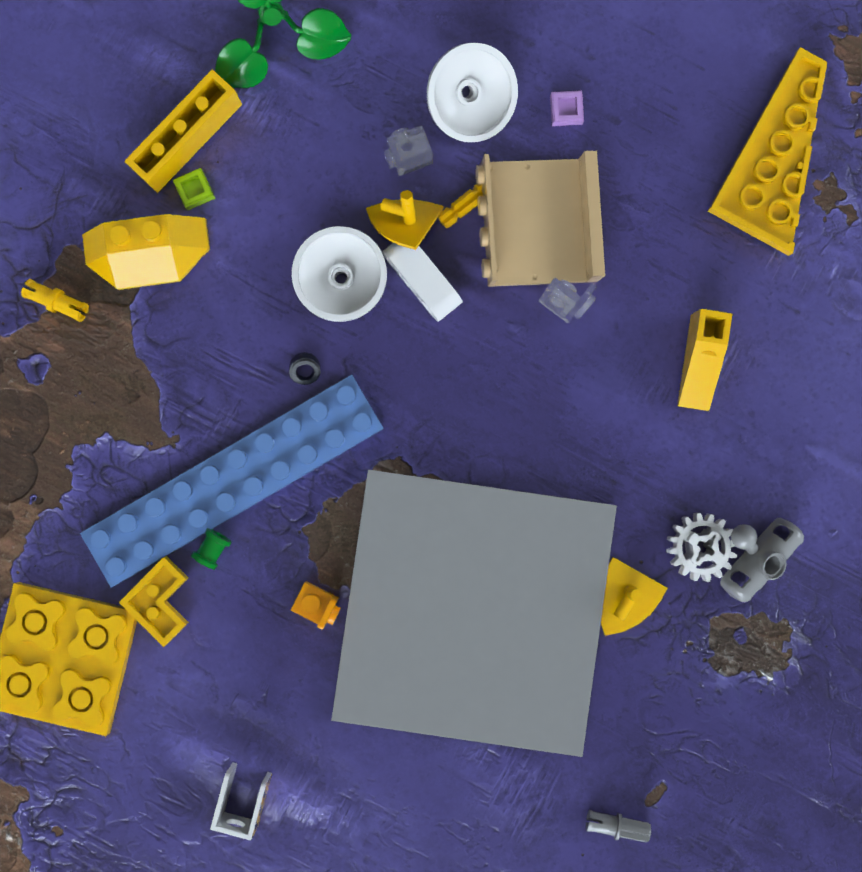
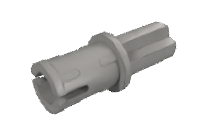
(618, 826)

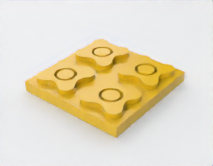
(63, 658)

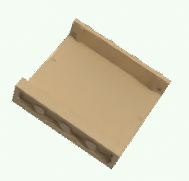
(541, 221)

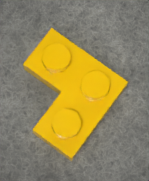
(149, 602)

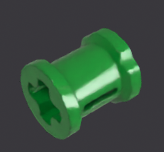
(211, 548)

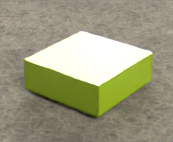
(194, 189)

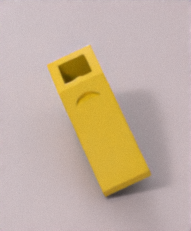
(703, 358)

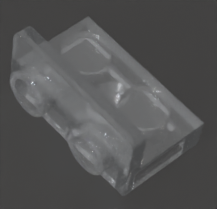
(564, 301)

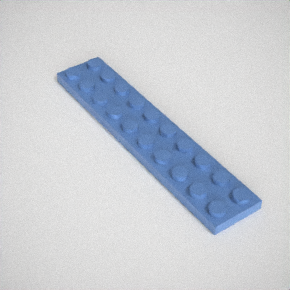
(231, 481)

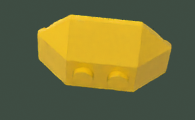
(146, 249)

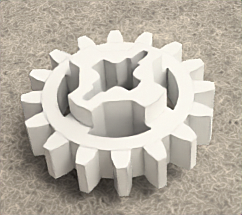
(693, 555)

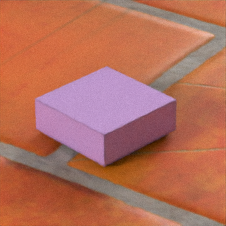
(567, 108)

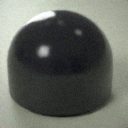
(304, 358)

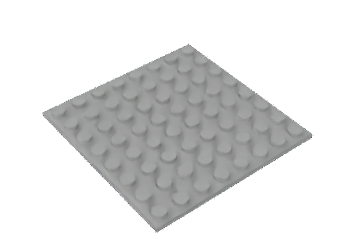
(474, 613)

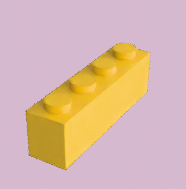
(184, 131)

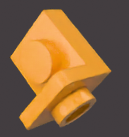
(316, 605)

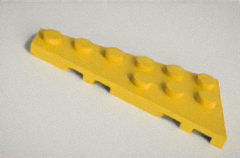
(772, 168)

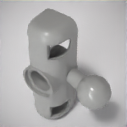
(762, 559)

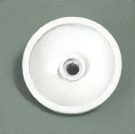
(490, 98)
(334, 253)

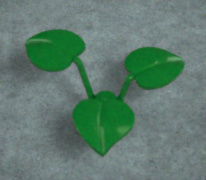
(320, 38)

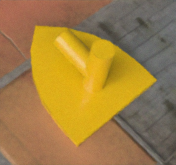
(404, 220)
(628, 598)

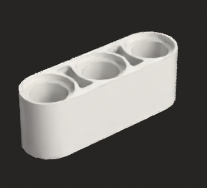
(423, 279)

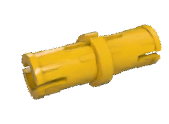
(55, 300)

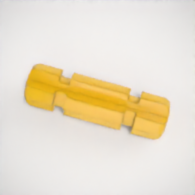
(461, 206)

